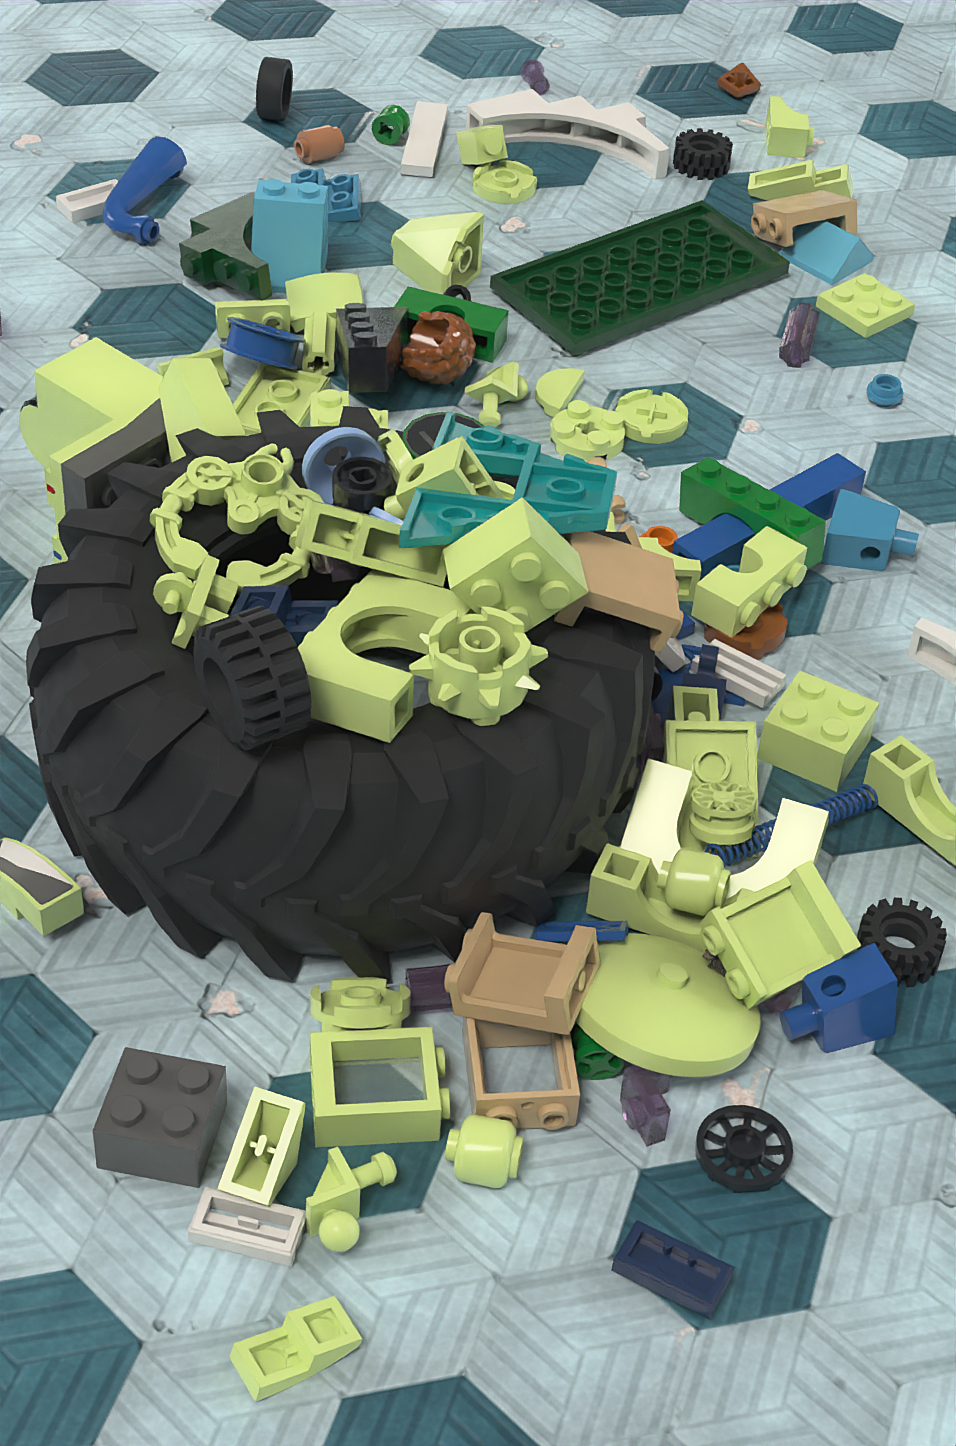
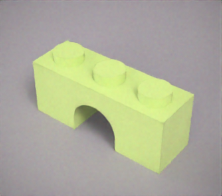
(766, 571)

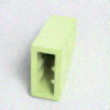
(194, 399)

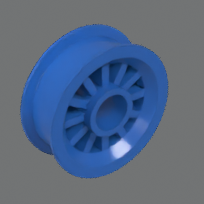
(262, 343)

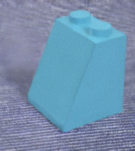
(290, 229)

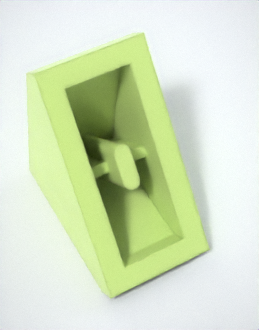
(264, 1147)

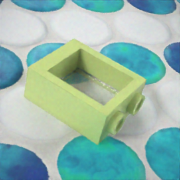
(381, 1089)

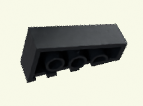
(370, 345)

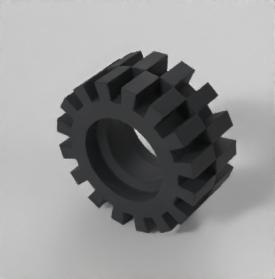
(702, 154)
(911, 925)

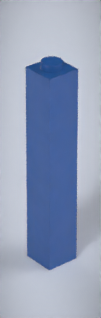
(813, 489)

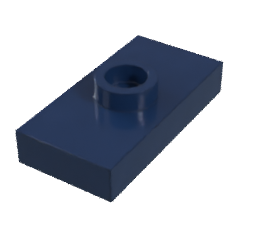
(673, 1269)

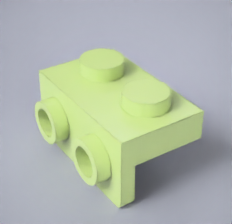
(268, 312)

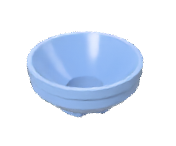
(318, 474)

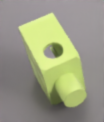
(445, 468)

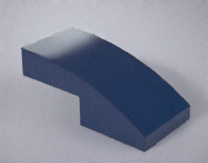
(297, 616)

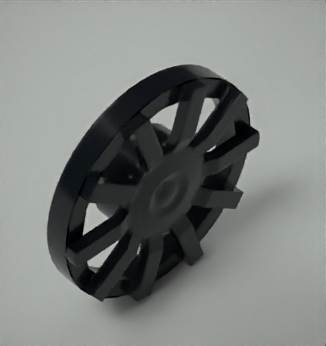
(743, 1148)

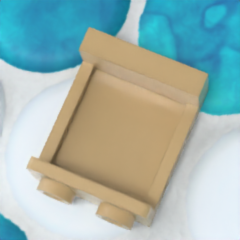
(776, 218)
(626, 585)
(522, 978)

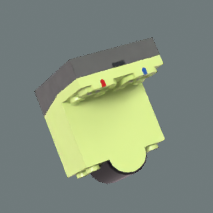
(88, 419)

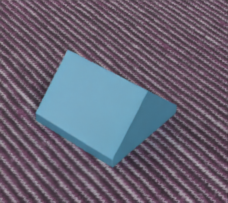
(826, 251)

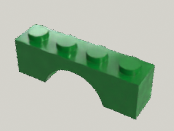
(713, 490)

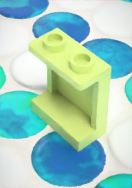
(778, 935)

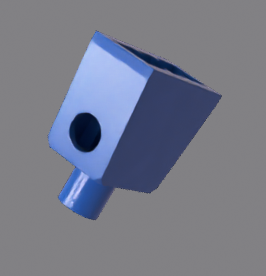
(846, 1002)

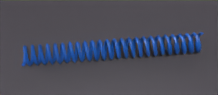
(764, 839)

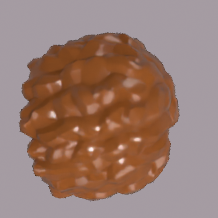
(439, 348)

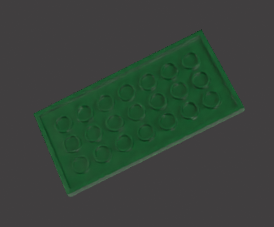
(638, 276)

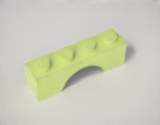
(912, 794)
(626, 890)

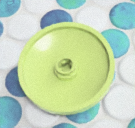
(666, 1009)

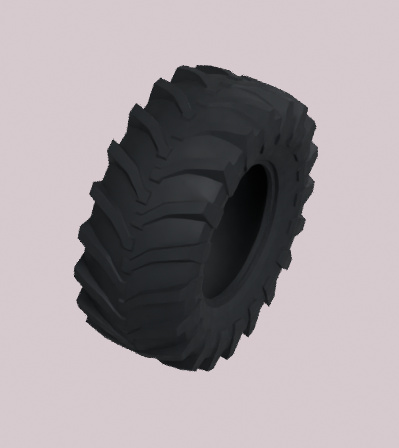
(326, 830)

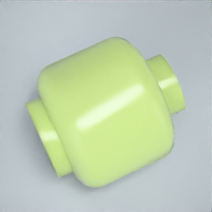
(694, 881)
(485, 1151)

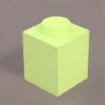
(482, 144)

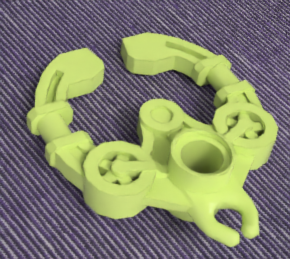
(254, 492)

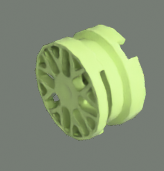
(722, 815)

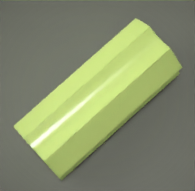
(319, 344)

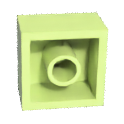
(516, 566)
(817, 730)

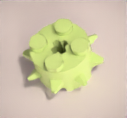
(478, 664)

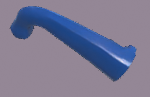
(153, 166)

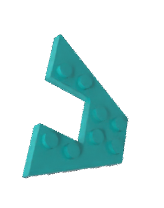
(565, 492)

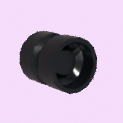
(361, 484)

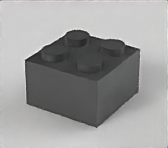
(160, 1117)

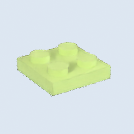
(865, 305)

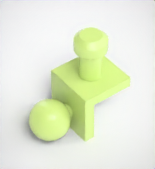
(495, 388)
(336, 1200)

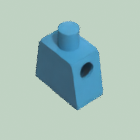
(865, 533)

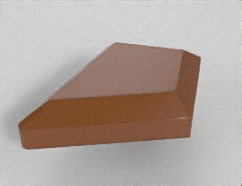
(739, 81)

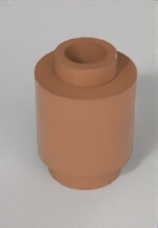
(319, 144)

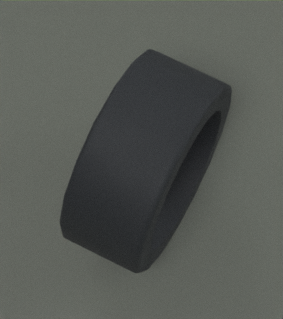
(274, 88)

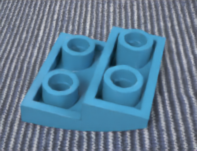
(343, 193)

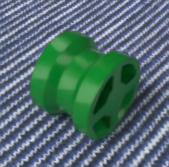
(392, 116)
(592, 1059)

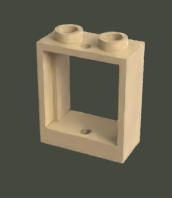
(523, 1109)

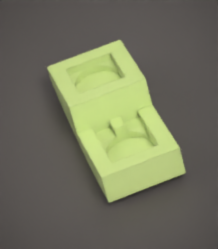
(302, 1347)

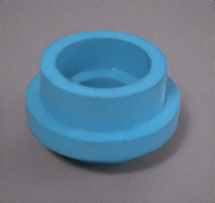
(885, 390)

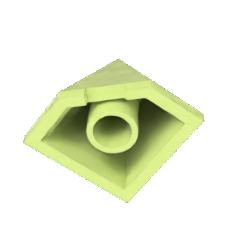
(440, 250)

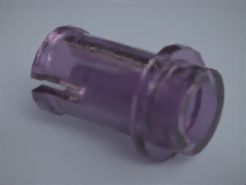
(533, 74)

